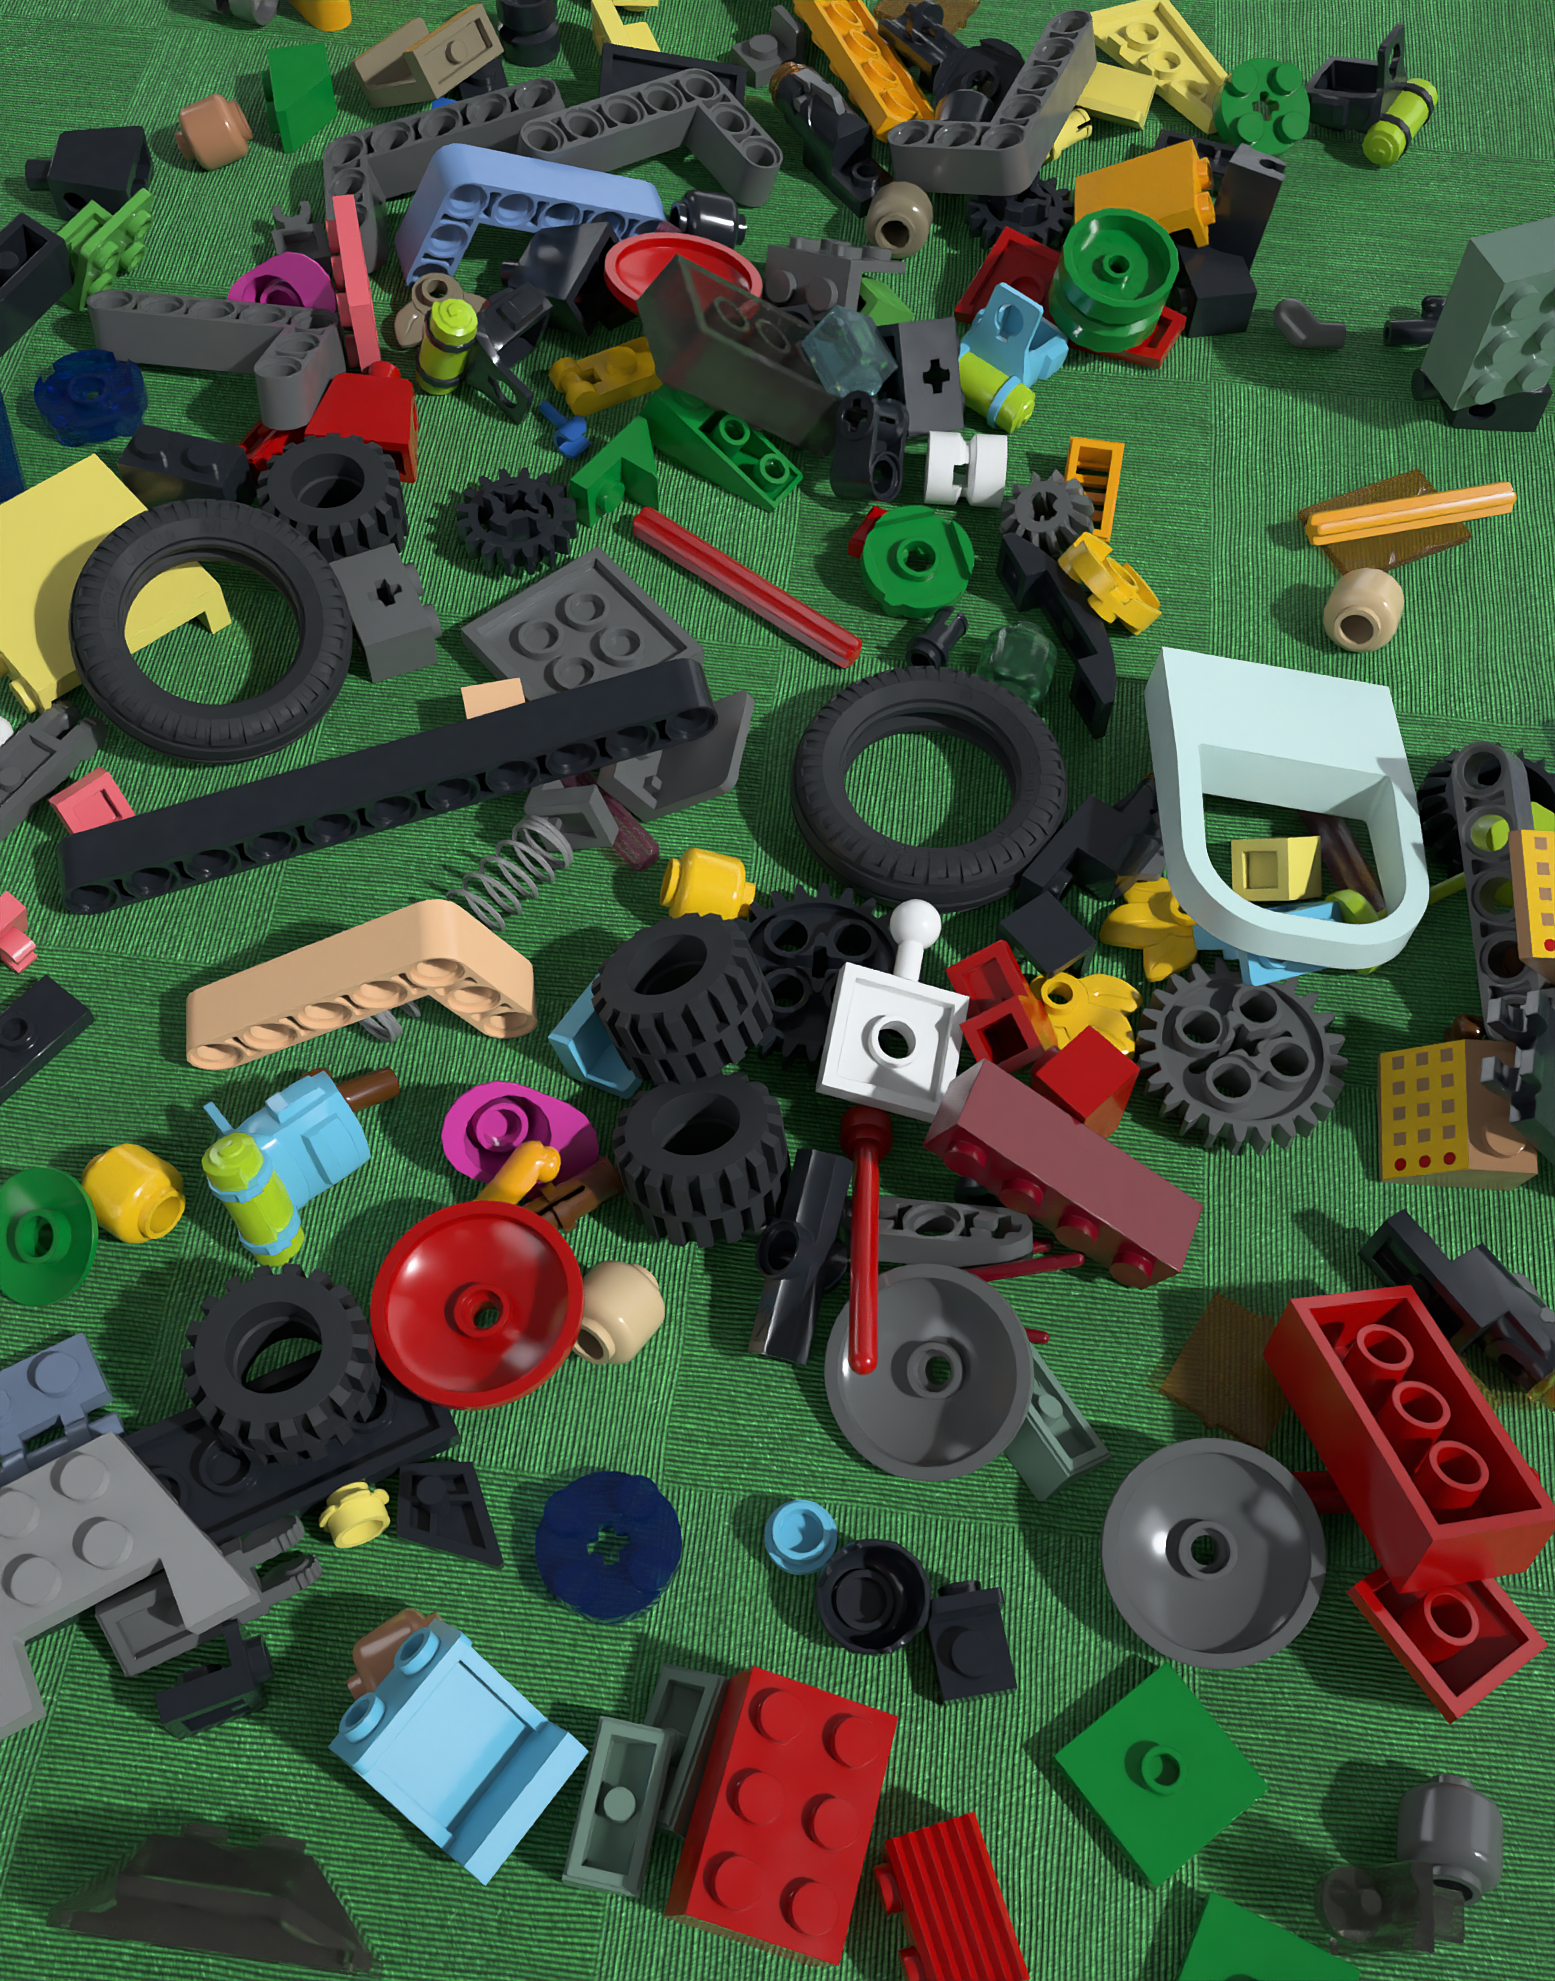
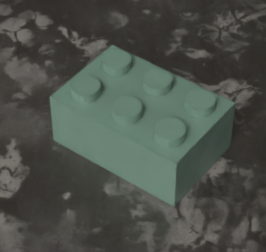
(1497, 318)

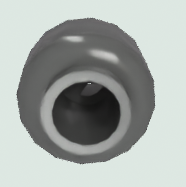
(1454, 1831)

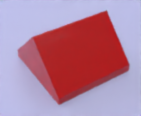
(1450, 1637)

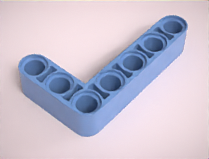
(513, 192)

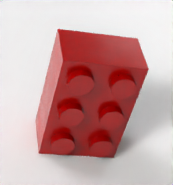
(783, 1818)

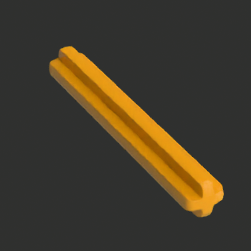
(1410, 513)

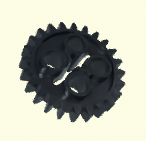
(821, 931)

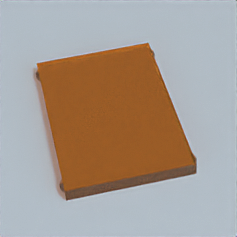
(1393, 549)

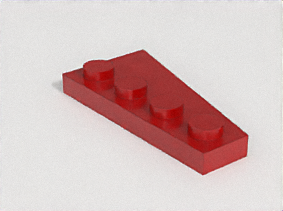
(1030, 270)

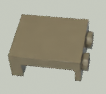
(425, 65)

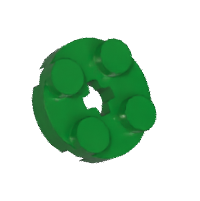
(1279, 89)
(910, 592)

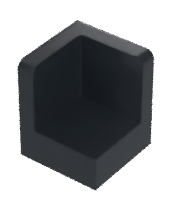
(1048, 938)

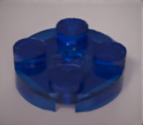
(81, 420)
(644, 1568)

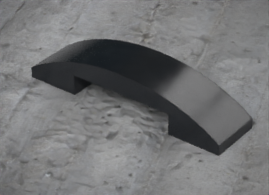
(1039, 581)

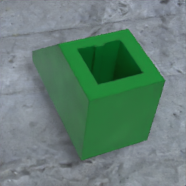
(298, 93)

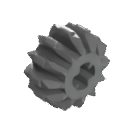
(1053, 499)

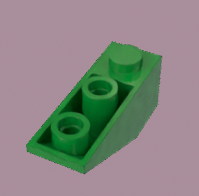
(719, 447)

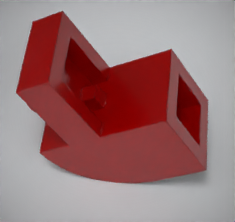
(1003, 1014)

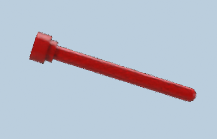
(865, 1141)

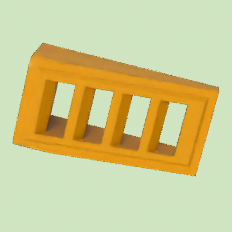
(1102, 457)

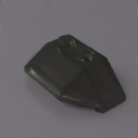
(223, 1903)

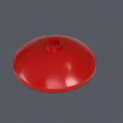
(640, 259)
(450, 1273)

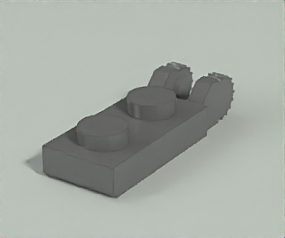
(42, 758)
(146, 1621)

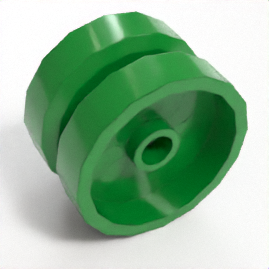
(1112, 279)

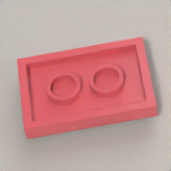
(353, 284)

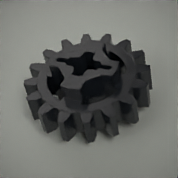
(1036, 213)
(516, 521)

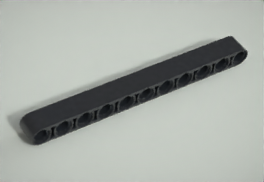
(384, 787)

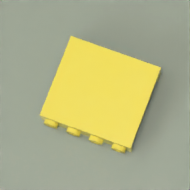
(42, 551)

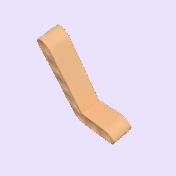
(360, 973)

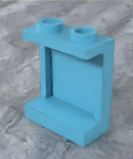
(457, 1749)

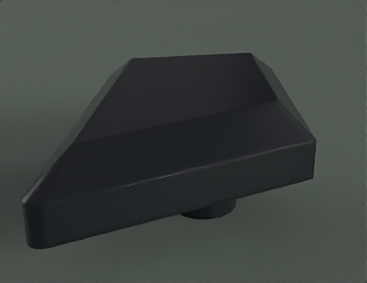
(446, 1512)

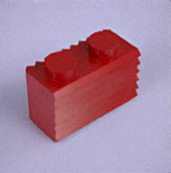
(948, 1905)

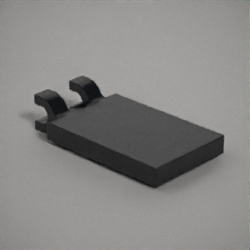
(1531, 1081)

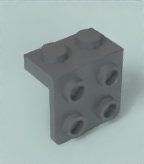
(821, 273)
(686, 772)

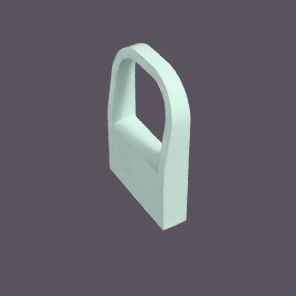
(1292, 745)

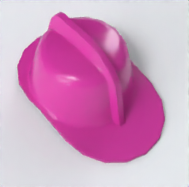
(287, 281)
(499, 1115)

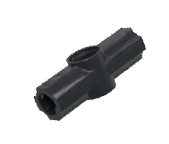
(801, 1257)

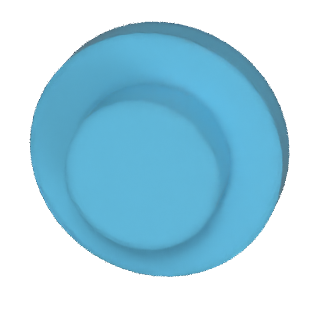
(800, 1537)

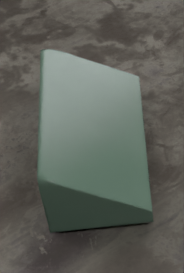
(1055, 1438)
(690, 1706)
(618, 1808)

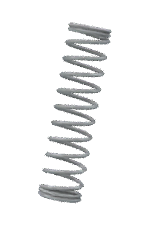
(535, 850)

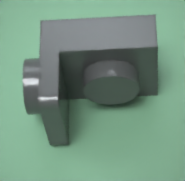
(770, 50)
(575, 812)

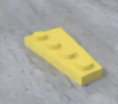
(1159, 43)

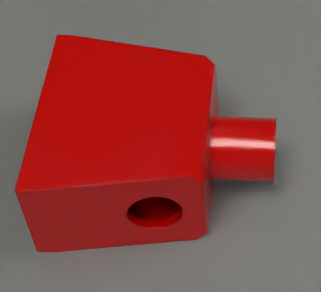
(374, 407)

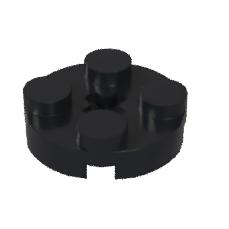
(990, 61)

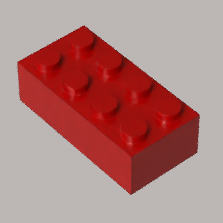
(1409, 1439)

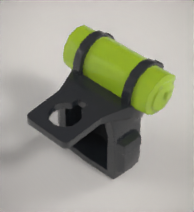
(1373, 99)
(483, 345)

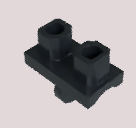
(920, 39)

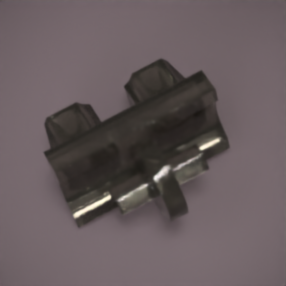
(1387, 1910)

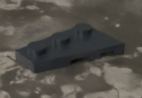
(630, 66)

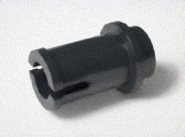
(936, 640)

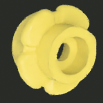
(355, 1514)

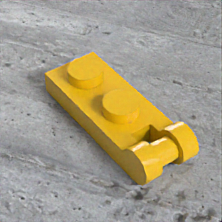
(616, 374)

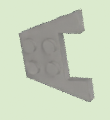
(85, 1534)

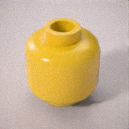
(706, 884)
(134, 1193)

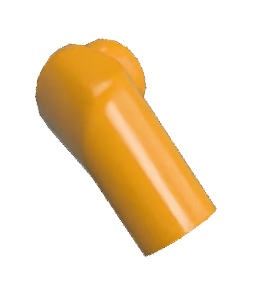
(520, 1172)

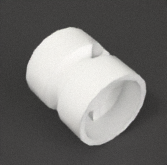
(985, 469)

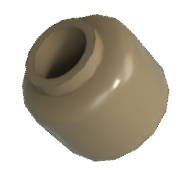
(899, 219)

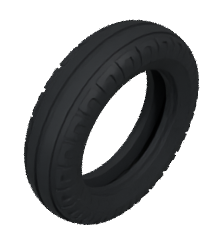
(209, 532)
(940, 703)

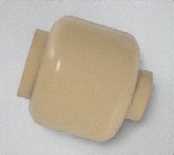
(1363, 610)
(619, 1312)

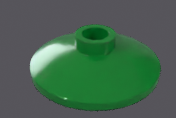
(45, 1236)

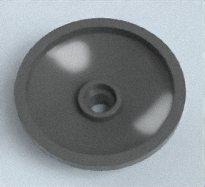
(900, 1411)
(1264, 1559)

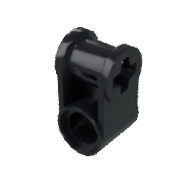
(869, 452)

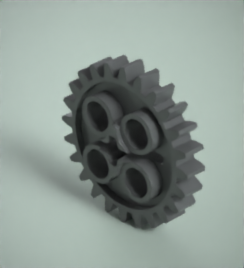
(1266, 1099)

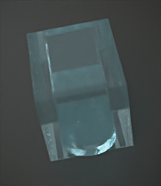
(849, 353)

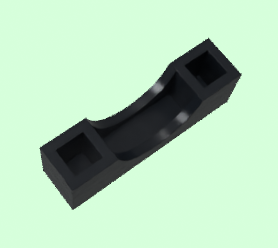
(1211, 288)

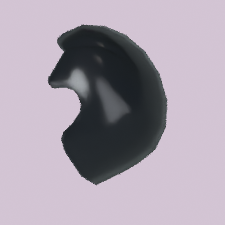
(872, 1597)

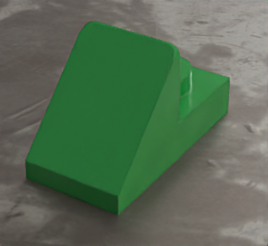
(617, 470)

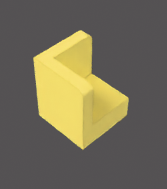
(1277, 868)

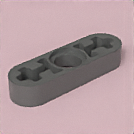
(975, 1236)

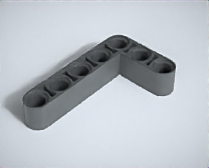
(658, 117)
(1010, 149)
(395, 154)
(285, 347)
(1487, 870)

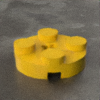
(1115, 588)

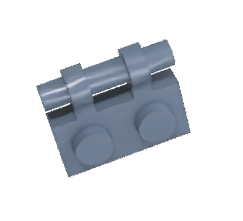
(51, 1392)

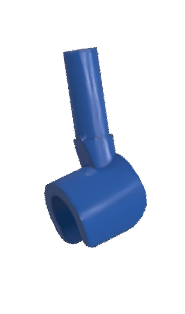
(568, 437)

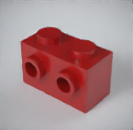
(1087, 1080)

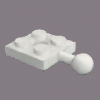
(925, 1015)

